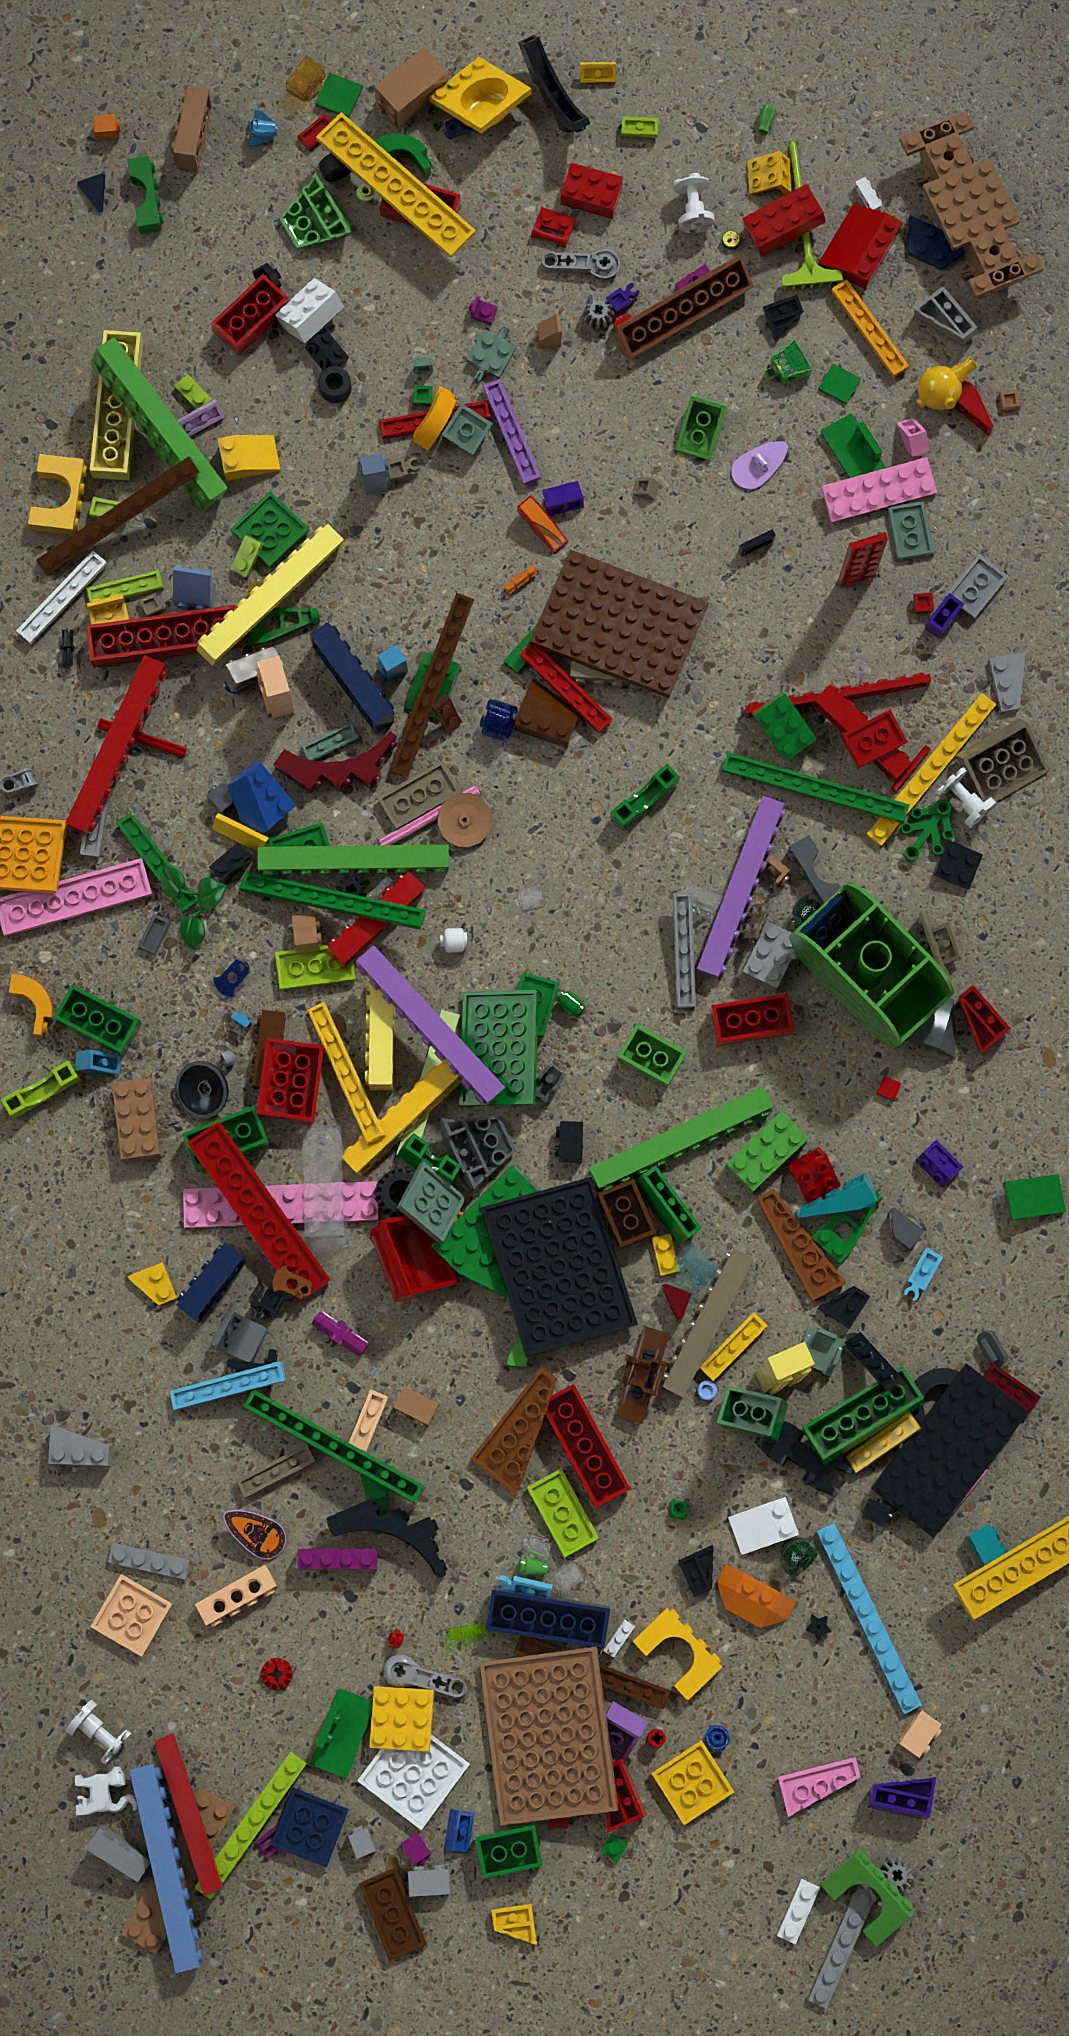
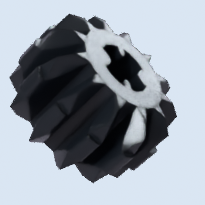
(357, 885)

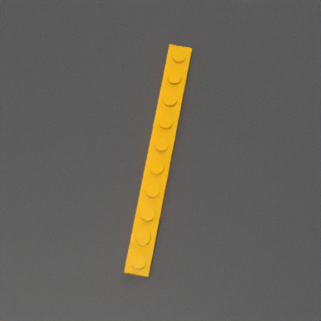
(935, 764)

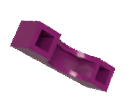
(337, 1559)

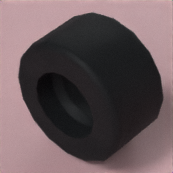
(332, 168)
(330, 374)

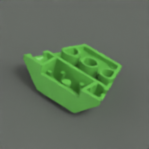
(314, 216)

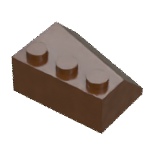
(546, 716)

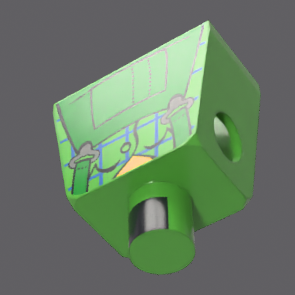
(789, 364)

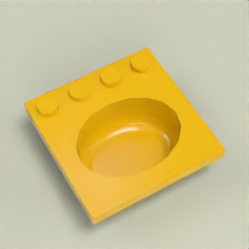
(480, 95)

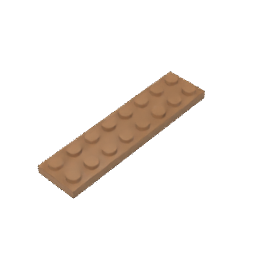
(146, 1922)

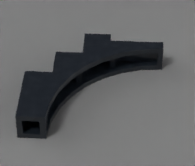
(542, 74)
(418, 1535)

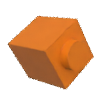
(106, 127)

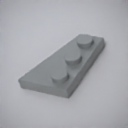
(1008, 680)

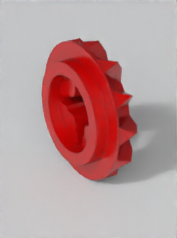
(283, 1666)

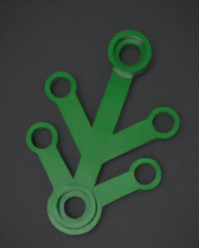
(929, 827)

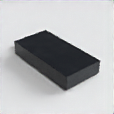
(756, 543)

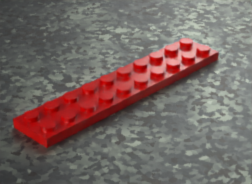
(256, 1207)

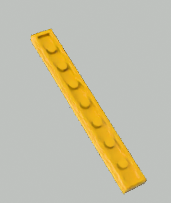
(346, 1073)

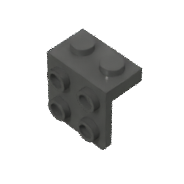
(239, 1336)

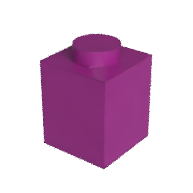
(416, 1849)

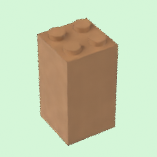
(408, 87)

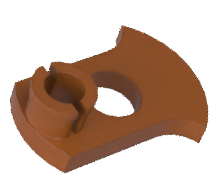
(280, 1280)

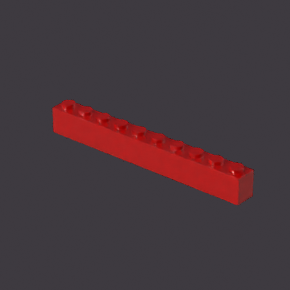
(116, 745)

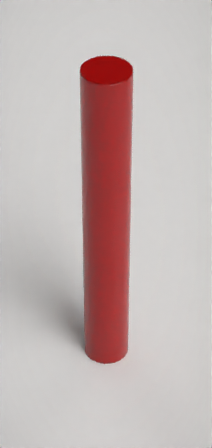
(909, 770)

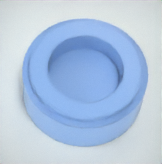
(707, 1390)

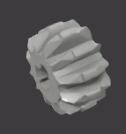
(601, 307)
(903, 1873)

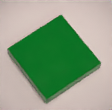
(338, 95)

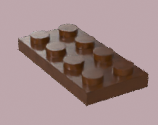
(392, 1913)

